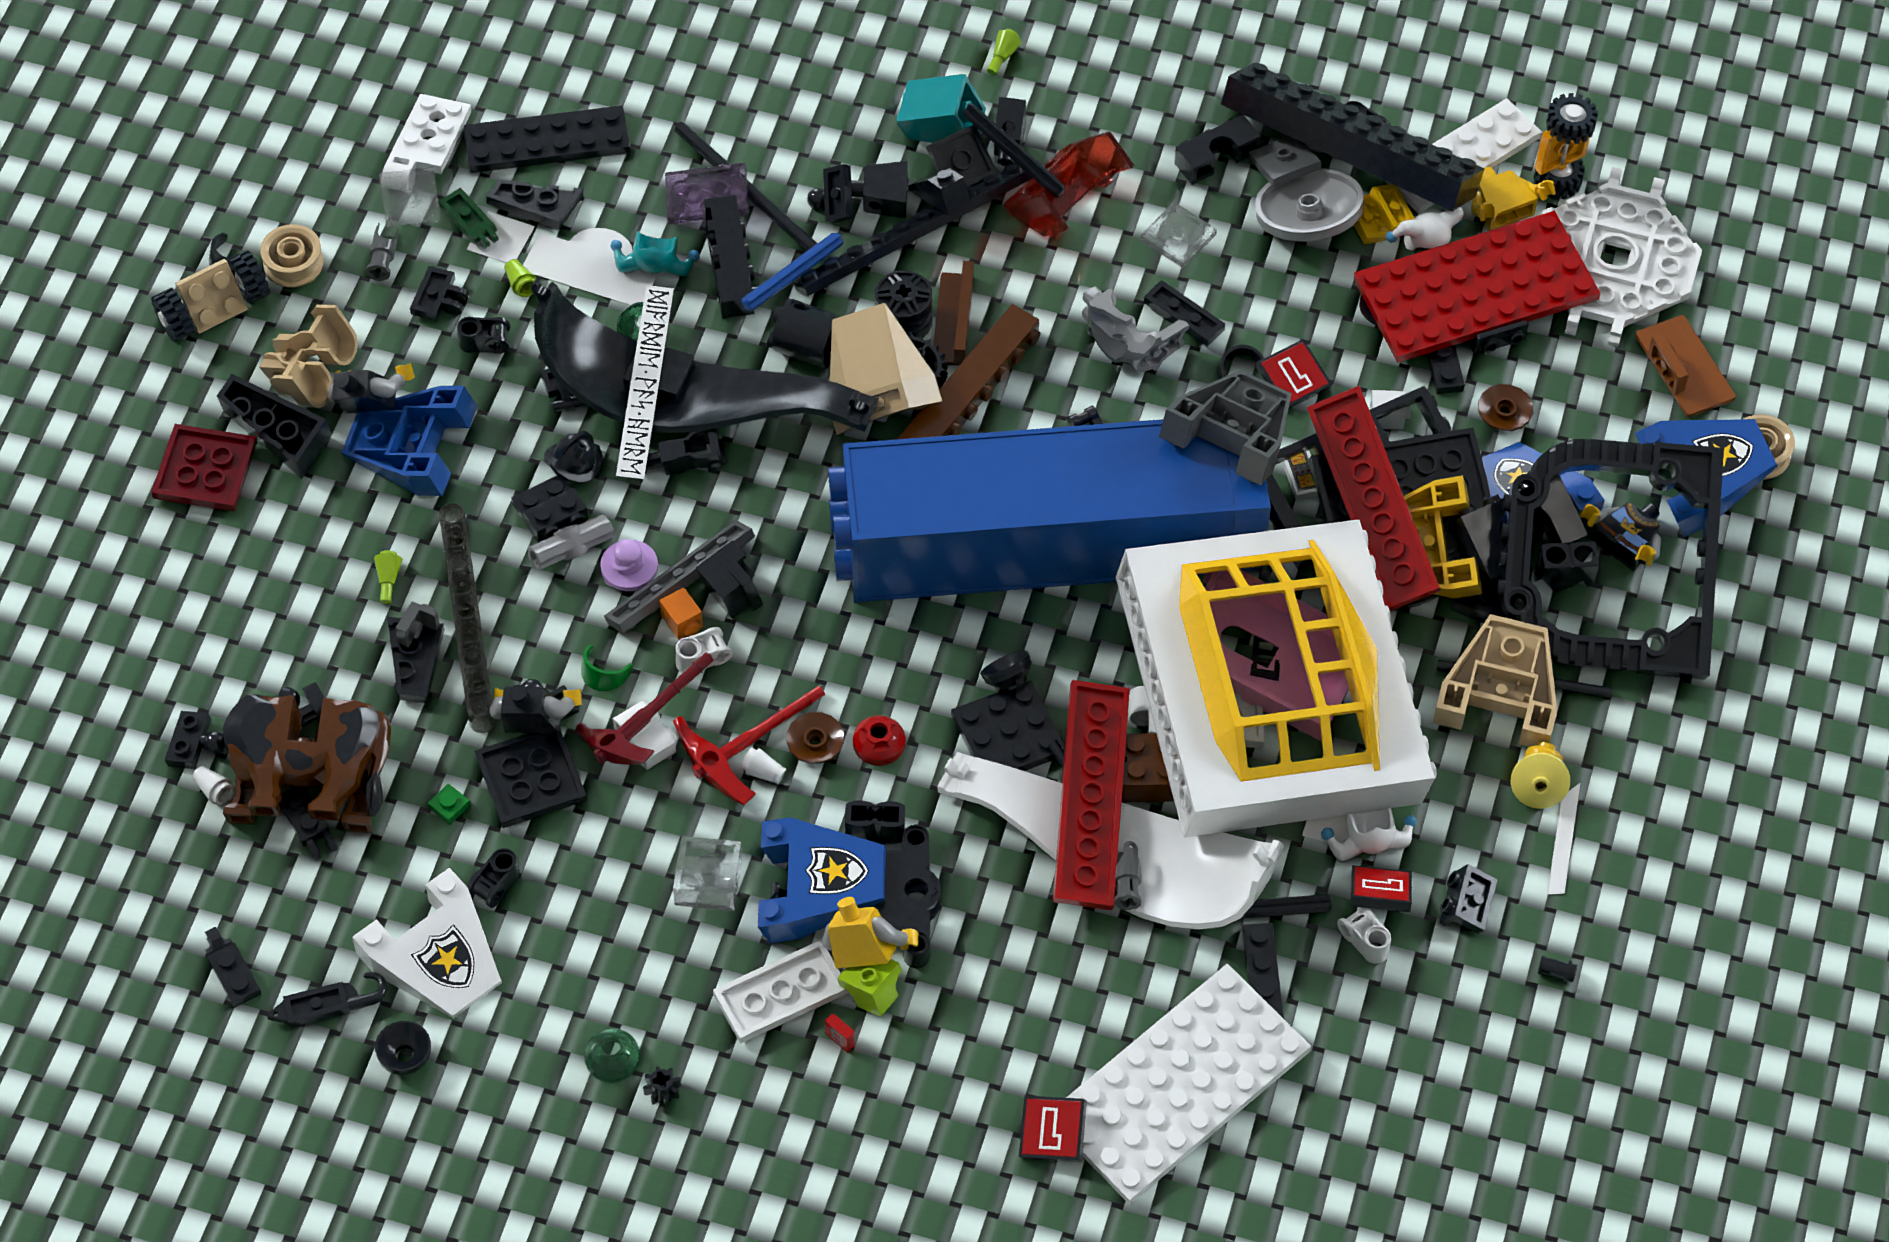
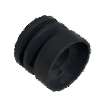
(908, 299)

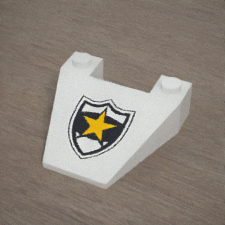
(441, 957)

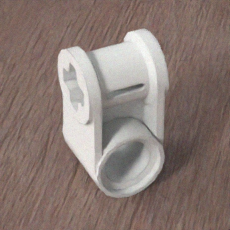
(699, 644)
(1364, 929)

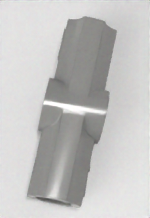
(570, 542)

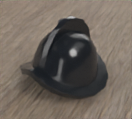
(575, 457)

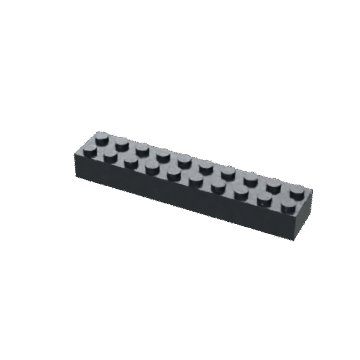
(1353, 136)

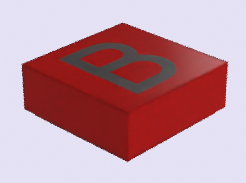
(840, 1032)

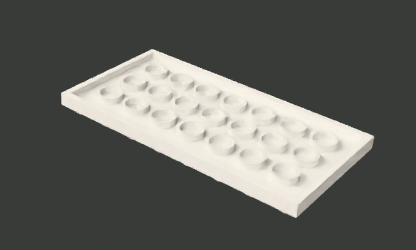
(1183, 1081)

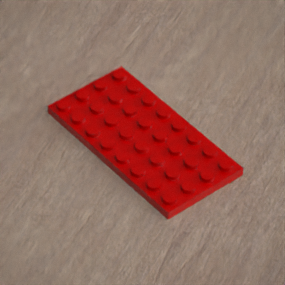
(1476, 286)

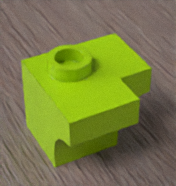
(872, 985)

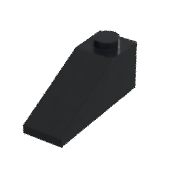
(943, 190)

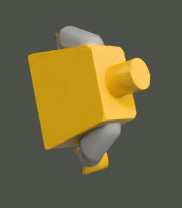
(863, 936)

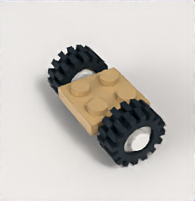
(211, 296)

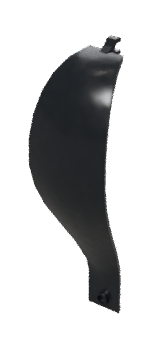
(595, 359)

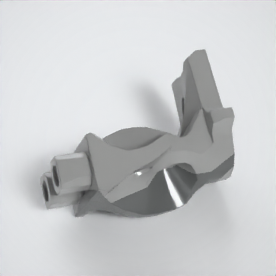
(1119, 337)

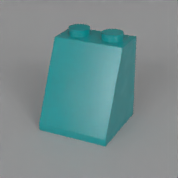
(936, 106)

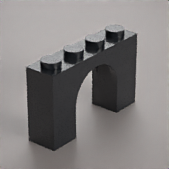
(1481, 528)

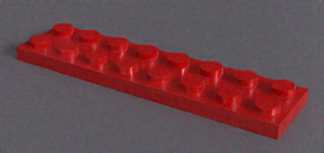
(1373, 496)
(1091, 795)

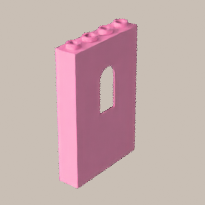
(1270, 620)

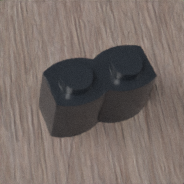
(875, 822)

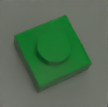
(449, 804)

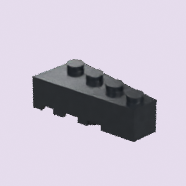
(728, 254)
(279, 425)

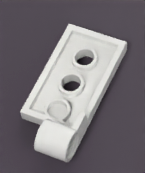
(415, 152)

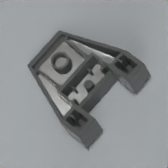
(1235, 414)

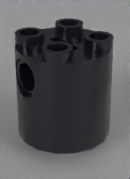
(803, 333)

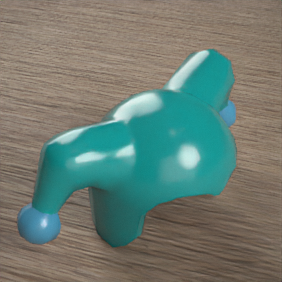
(653, 256)

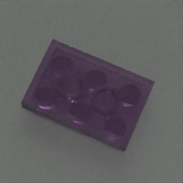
(690, 187)

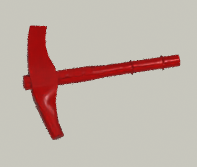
(712, 761)

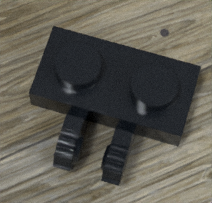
(434, 292)

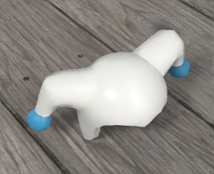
(1427, 229)
(1370, 834)

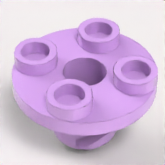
(629, 565)

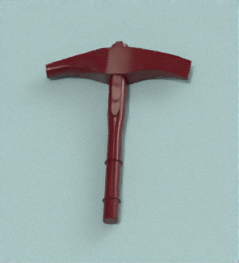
(614, 744)

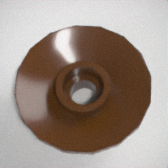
(1505, 399)
(815, 727)

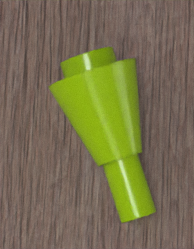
(1006, 44)
(387, 568)

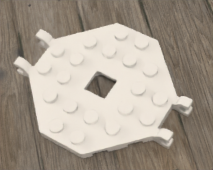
(1660, 258)

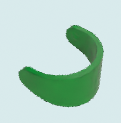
(601, 679)

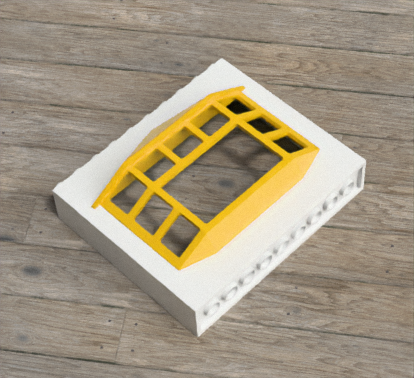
(1196, 701)

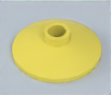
(1539, 768)

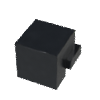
(730, 580)

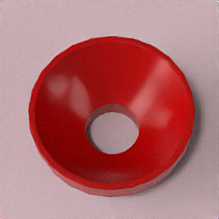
(879, 750)

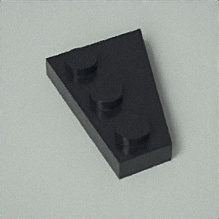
(537, 204)
(415, 664)

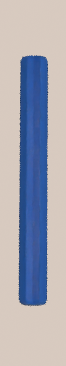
(792, 272)

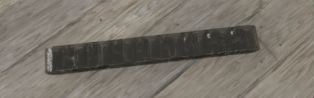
(469, 627)

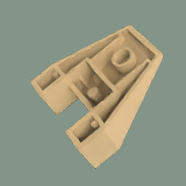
(1504, 672)

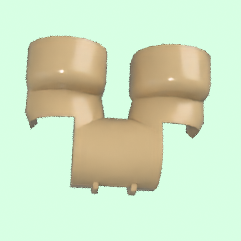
(305, 380)

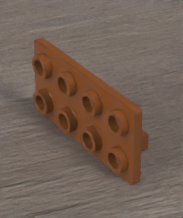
(1685, 366)

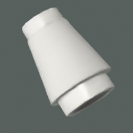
(762, 766)
(214, 786)

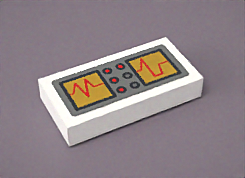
(1300, 476)

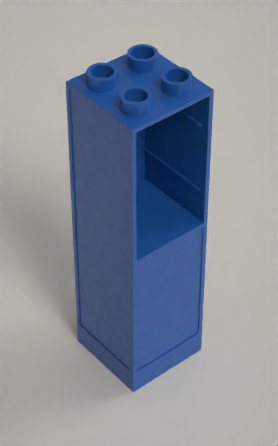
(1027, 507)

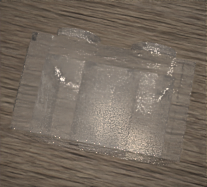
(707, 873)

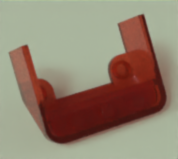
(1080, 168)

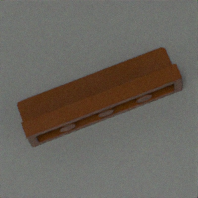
(954, 313)

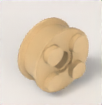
(295, 269)
(1779, 440)

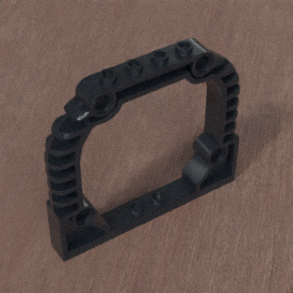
(1695, 476)

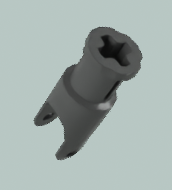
(381, 255)
(1128, 878)

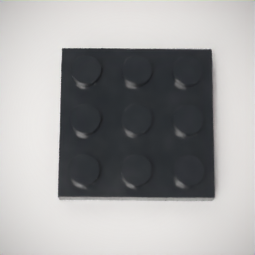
(1008, 728)
(530, 776)

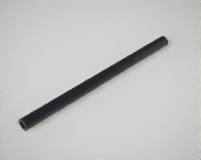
(754, 194)

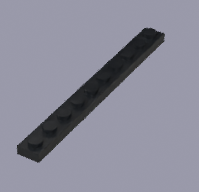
(906, 232)

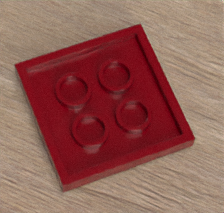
(204, 467)

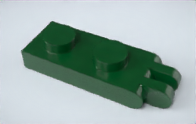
(469, 218)

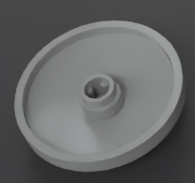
(1310, 206)

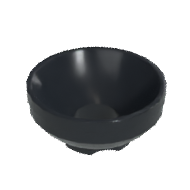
(1008, 670)
(400, 1036)

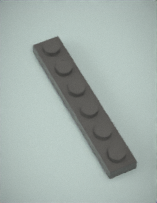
(680, 575)

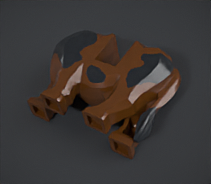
(344, 761)

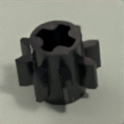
(665, 1078)

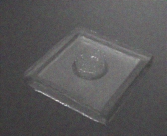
(409, 197)
(1178, 234)

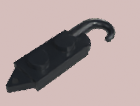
(326, 1002)

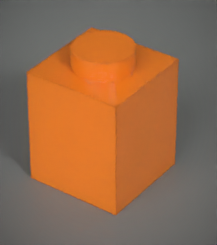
(681, 613)

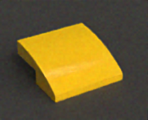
(1382, 213)

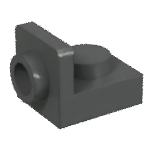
(413, 621)

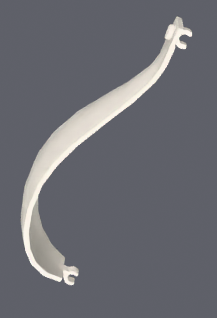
(1183, 880)

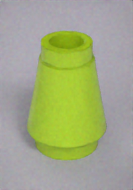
(519, 278)

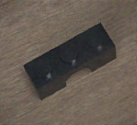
(1232, 137)

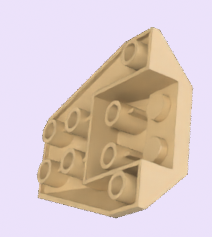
(881, 361)

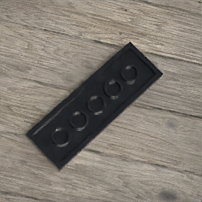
(546, 139)

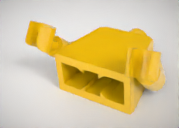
(1507, 198)

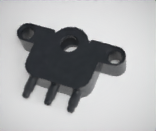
(906, 874)

